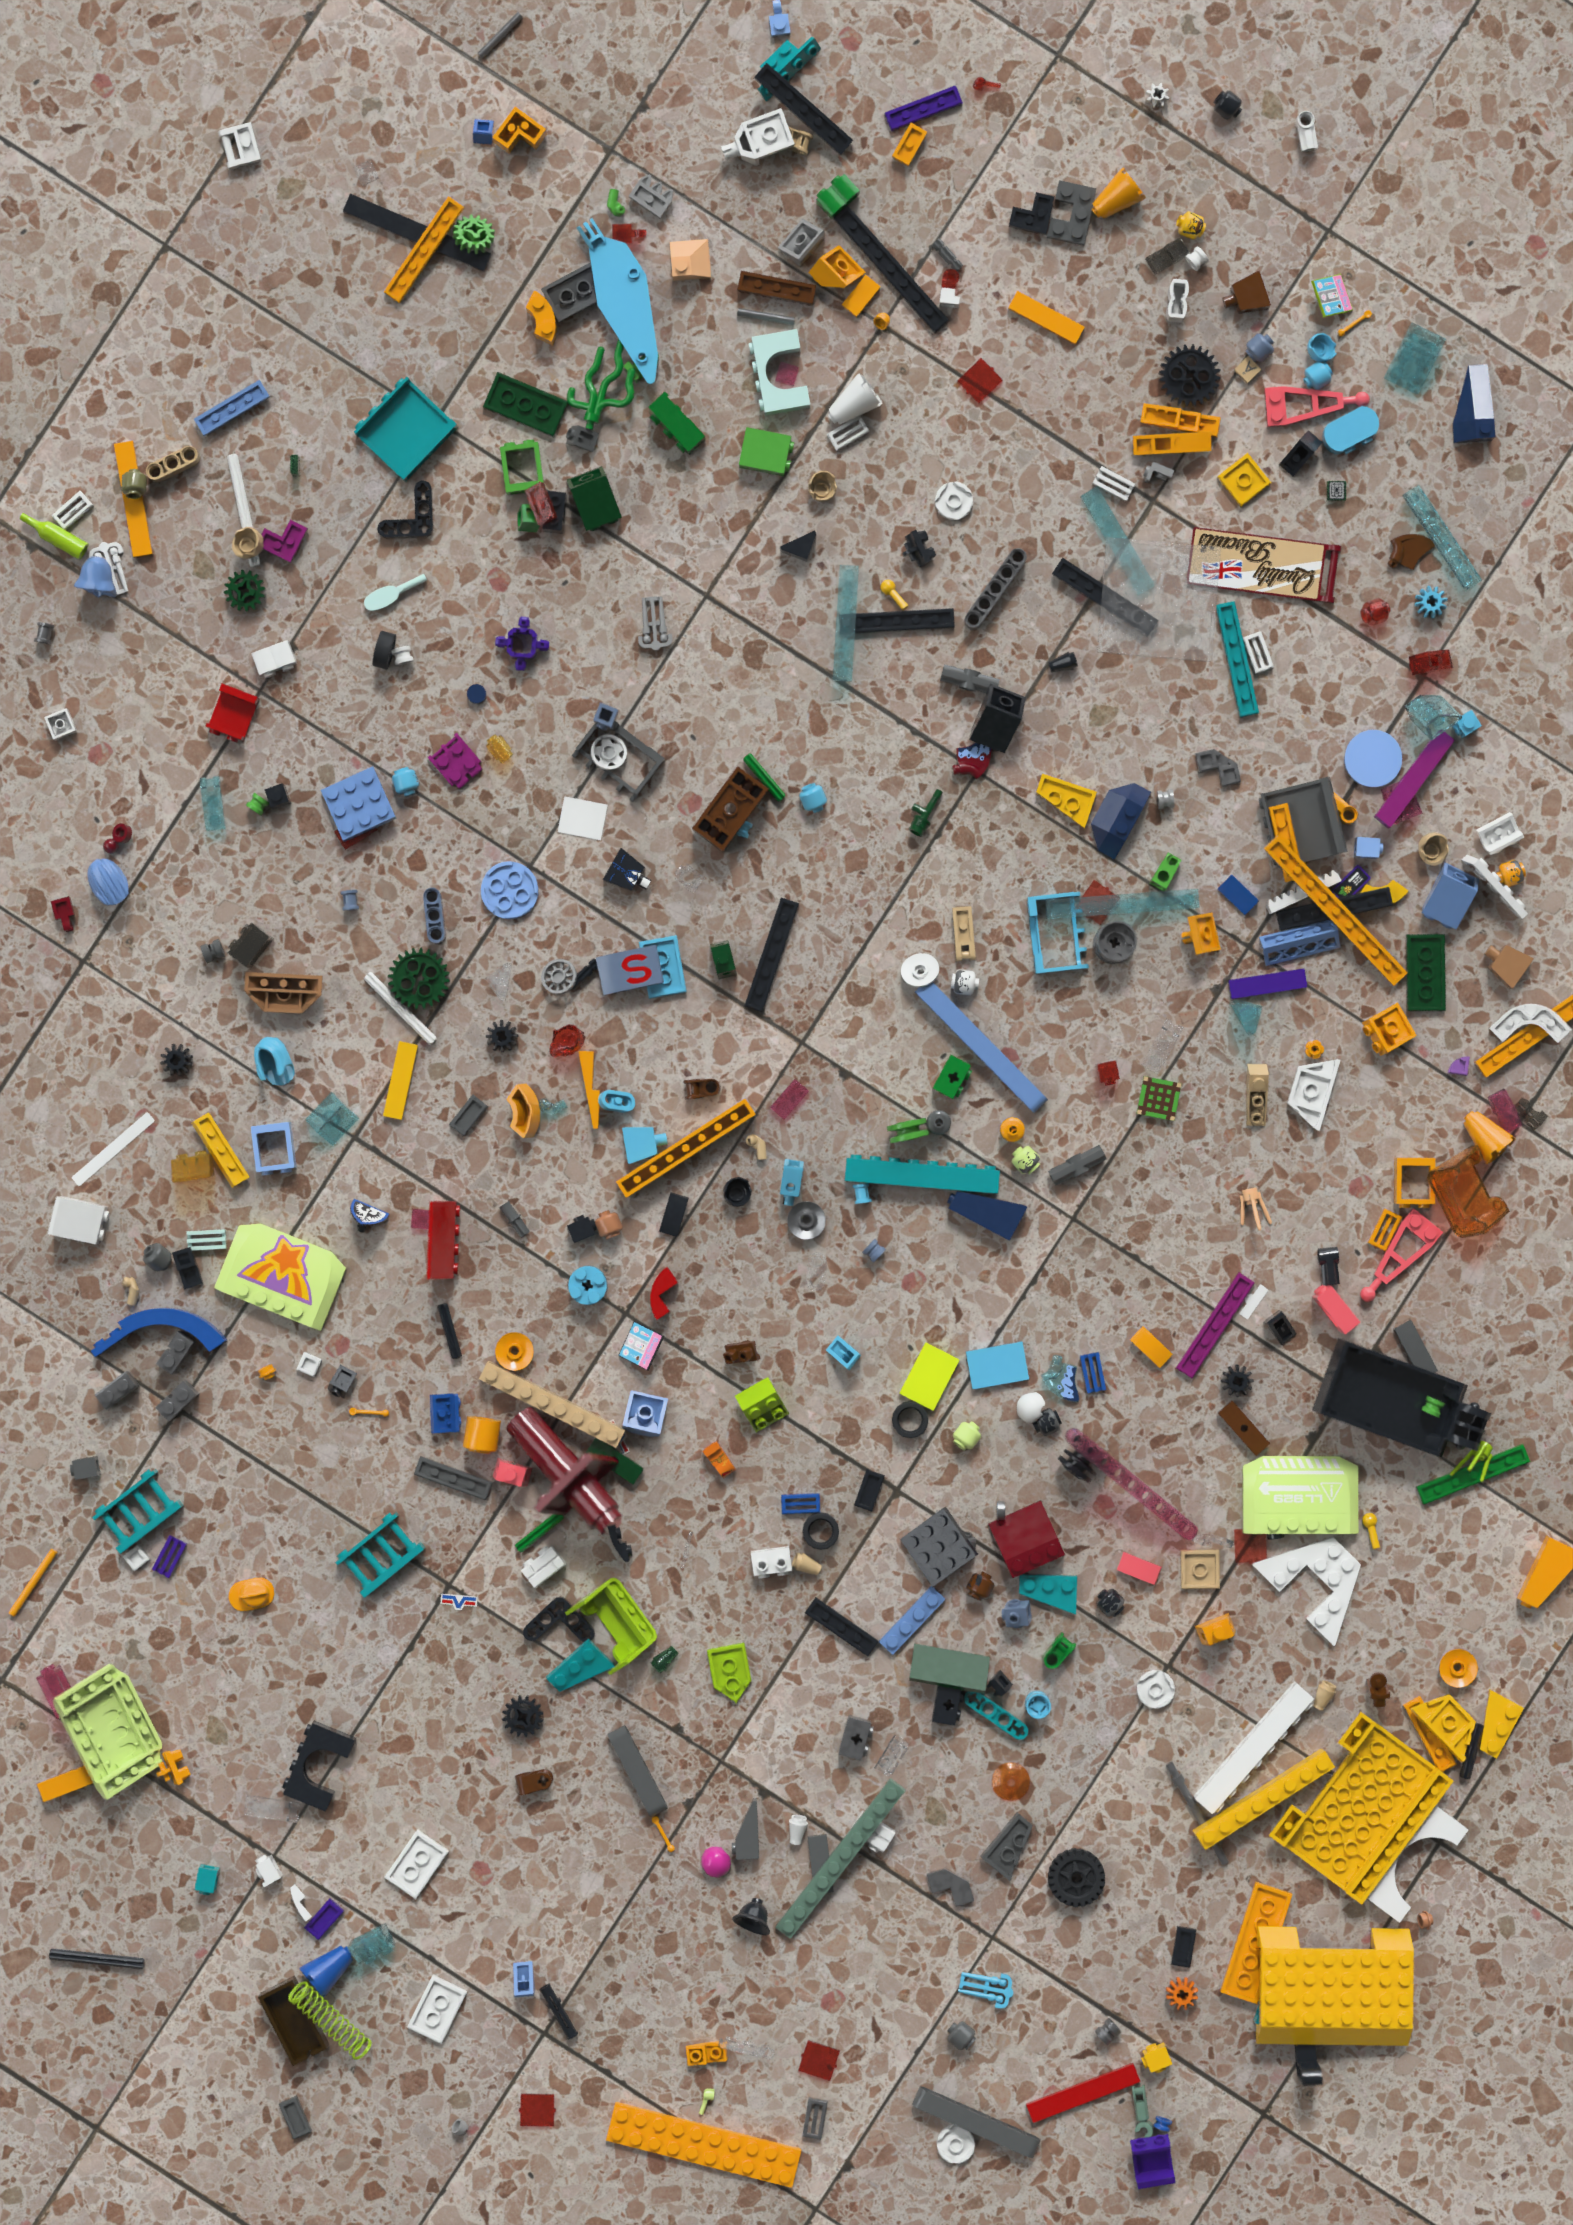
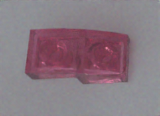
(1505, 1110)

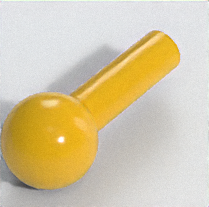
(888, 588)
(1370, 1520)

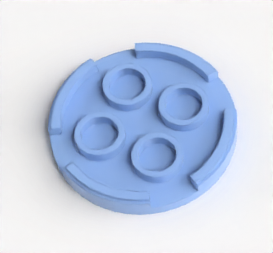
(1373, 758)
(509, 890)

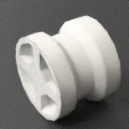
(1196, 258)
(402, 655)

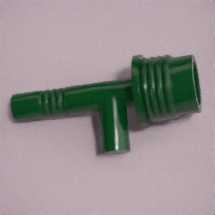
(920, 823)

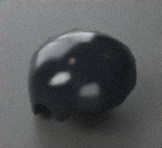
(737, 1191)

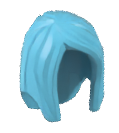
(273, 1061)

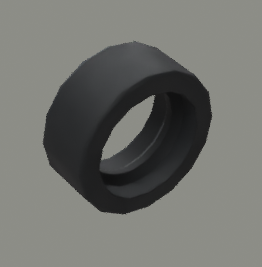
(383, 650)
(924, 1422)
(820, 1545)

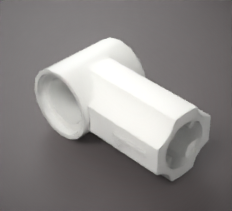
(1307, 133)

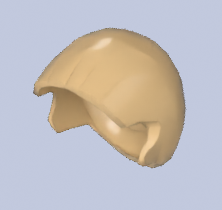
(247, 543)
(1433, 848)

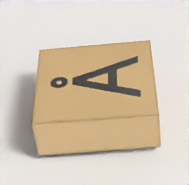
(1247, 369)

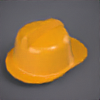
(251, 1594)

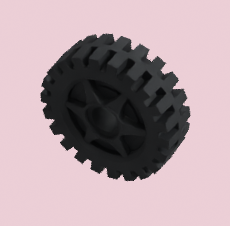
(1079, 1892)

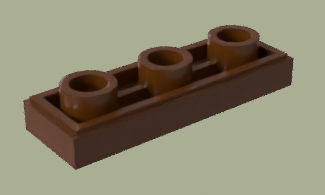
(1251, 1436)

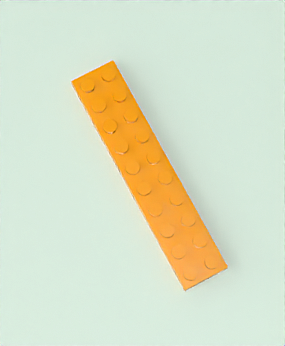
(703, 2144)

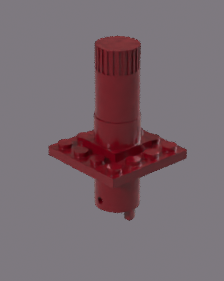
(572, 1479)

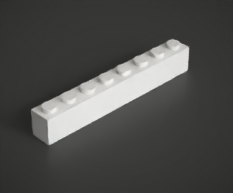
(1253, 1748)

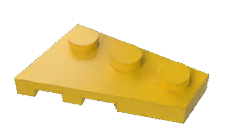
(1067, 797)
(1499, 1722)

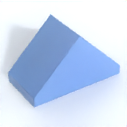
(523, 1979)

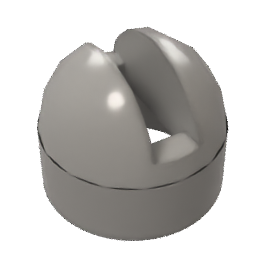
(459, 2127)

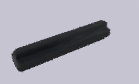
(449, 1331)
(1471, 1751)

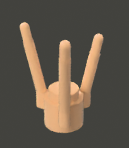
(1250, 1197)

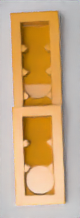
(587, 1066)

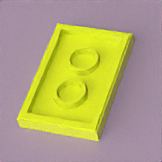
(929, 1376)

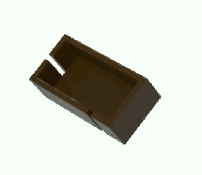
(291, 2025)

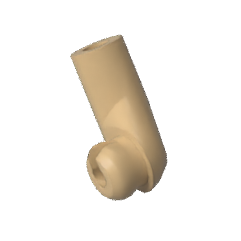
(758, 1144)
(133, 1290)

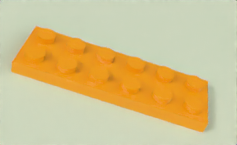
(1265, 1908)

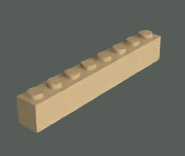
(552, 1404)

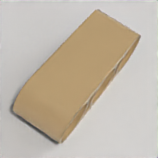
(163, 464)

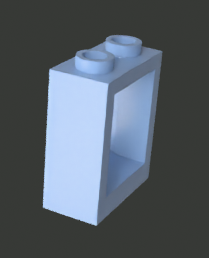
(284, 1168)

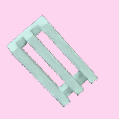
(223, 1239)

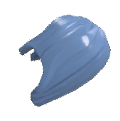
(107, 881)

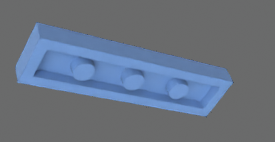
(232, 408)
(912, 1620)

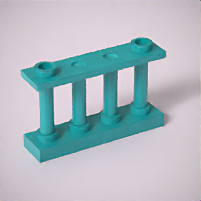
(154, 1517)
(382, 1572)

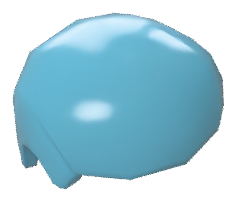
(1321, 347)

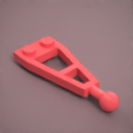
(1277, 407)
(1423, 1230)

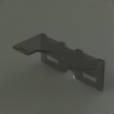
(1539, 1116)

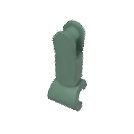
(1141, 2111)

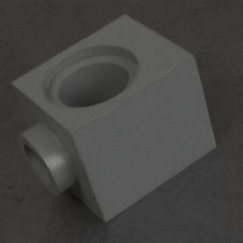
(85, 1467)

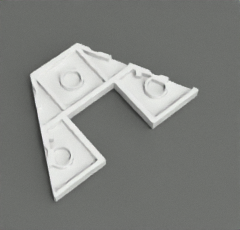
(1332, 1565)

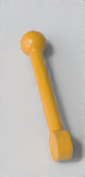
(1367, 314)
(385, 1413)
(655, 1819)

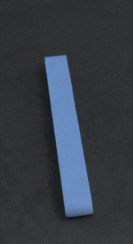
(982, 1046)

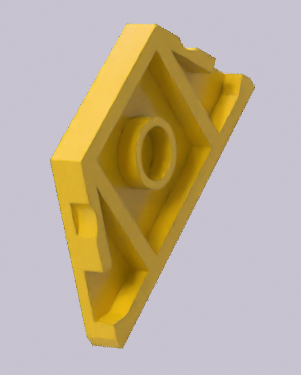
(1448, 1723)

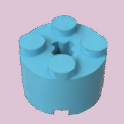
(582, 1275)

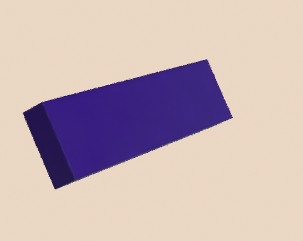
(923, 108)
(1267, 983)

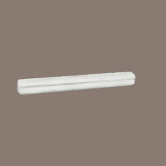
(402, 1010)

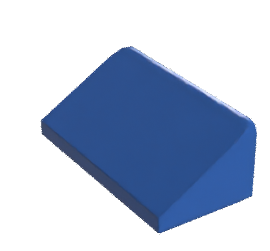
(1238, 894)

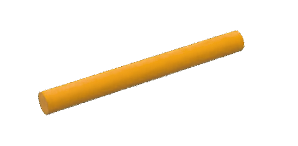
(32, 1583)

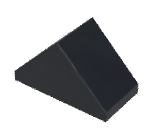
(800, 547)
(1280, 1327)

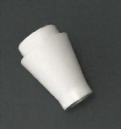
(797, 1828)

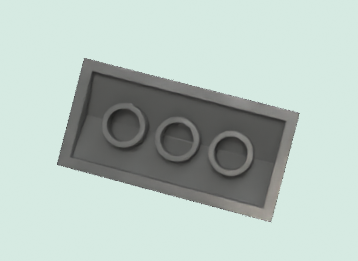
(571, 293)

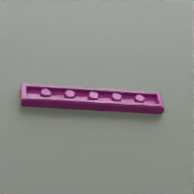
(1413, 779)
(1215, 1325)

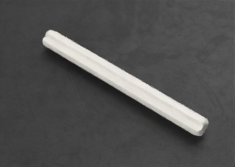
(241, 499)

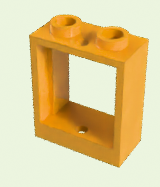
(1406, 1203)

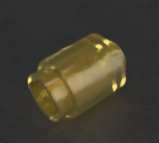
(499, 748)

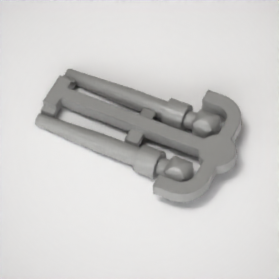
(655, 645)

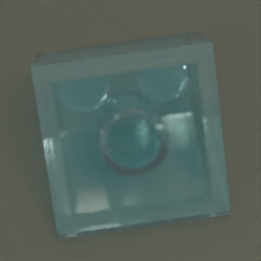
(1432, 714)
(371, 1944)

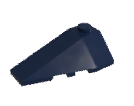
(1474, 411)

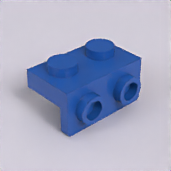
(445, 1413)

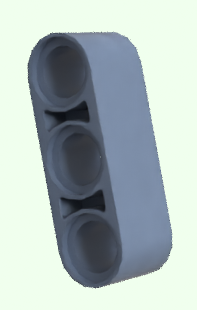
(438, 924)

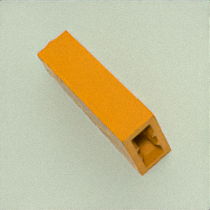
(1546, 1573)

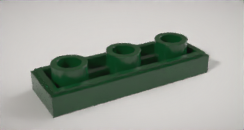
(625, 1468)

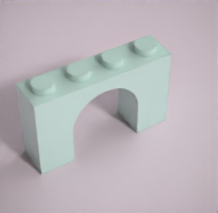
(765, 349)

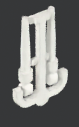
(104, 547)

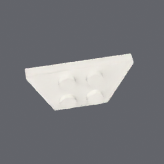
(1312, 1090)

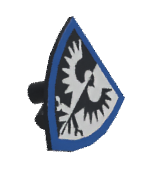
(366, 1215)

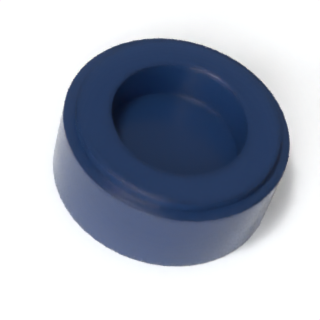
(476, 693)

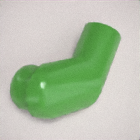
(613, 205)

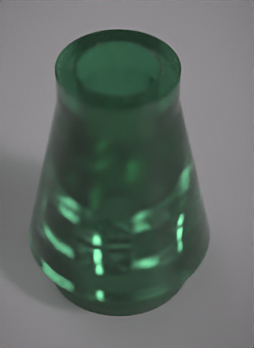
(664, 1659)

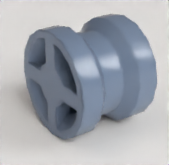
(874, 1250)

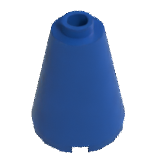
(327, 1969)

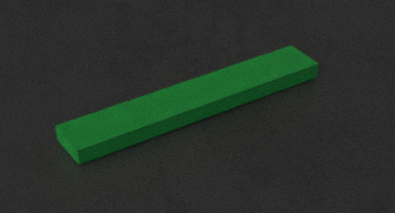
(1463, 1478)

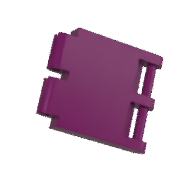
(456, 762)

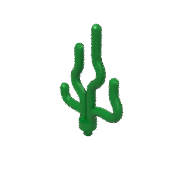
(598, 403)

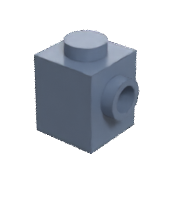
(605, 717)

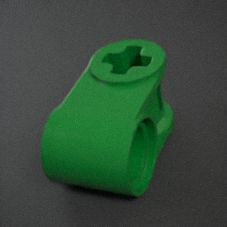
(1058, 1650)

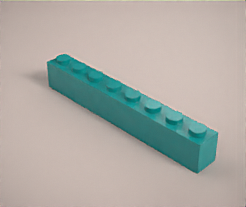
(922, 1175)

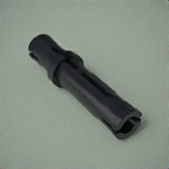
(547, 1991)

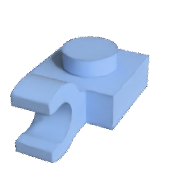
(779, 22)

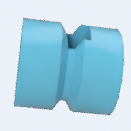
(1037, 1704)

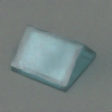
(1247, 1014)
(332, 1118)

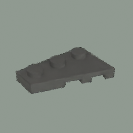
(1006, 1847)

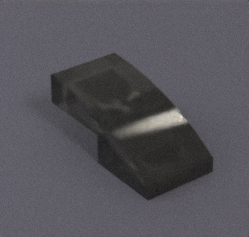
(1167, 256)

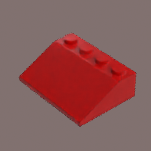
(442, 1239)

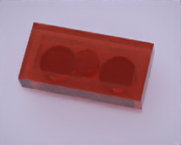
(540, 503)

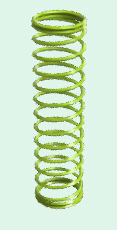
(302, 1996)

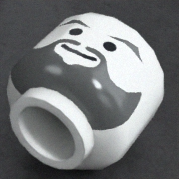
(964, 982)

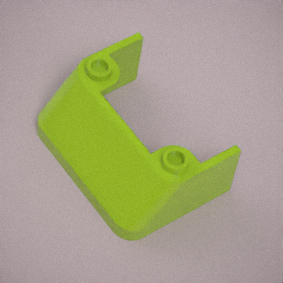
(621, 1618)

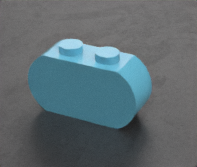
(1350, 430)

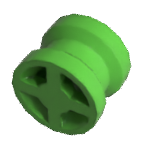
(257, 804)
(1433, 1406)

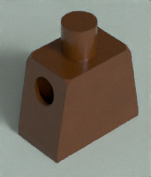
(1248, 295)

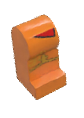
(719, 1459)

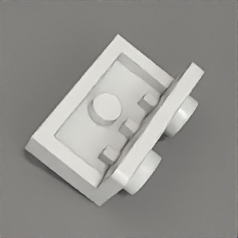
(1499, 834)

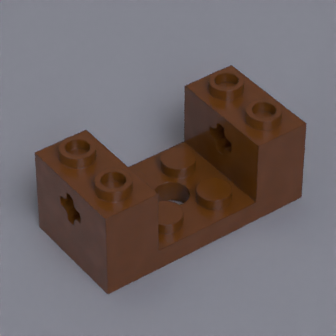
(717, 825)

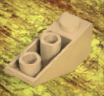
(1256, 1094)

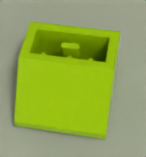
(761, 1404)

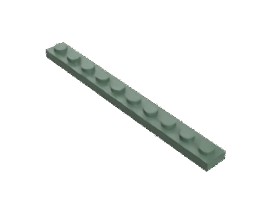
(840, 1858)

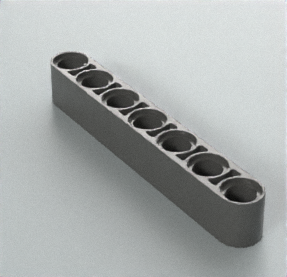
(976, 2122)

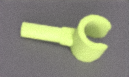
(708, 2095)

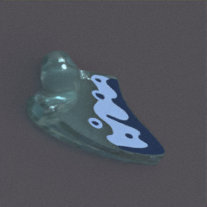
(1061, 1379)

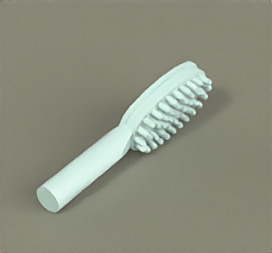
(387, 595)

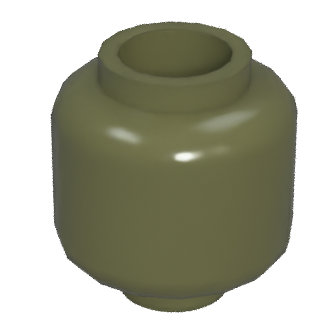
(134, 484)

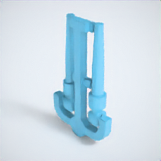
(1008, 1991)

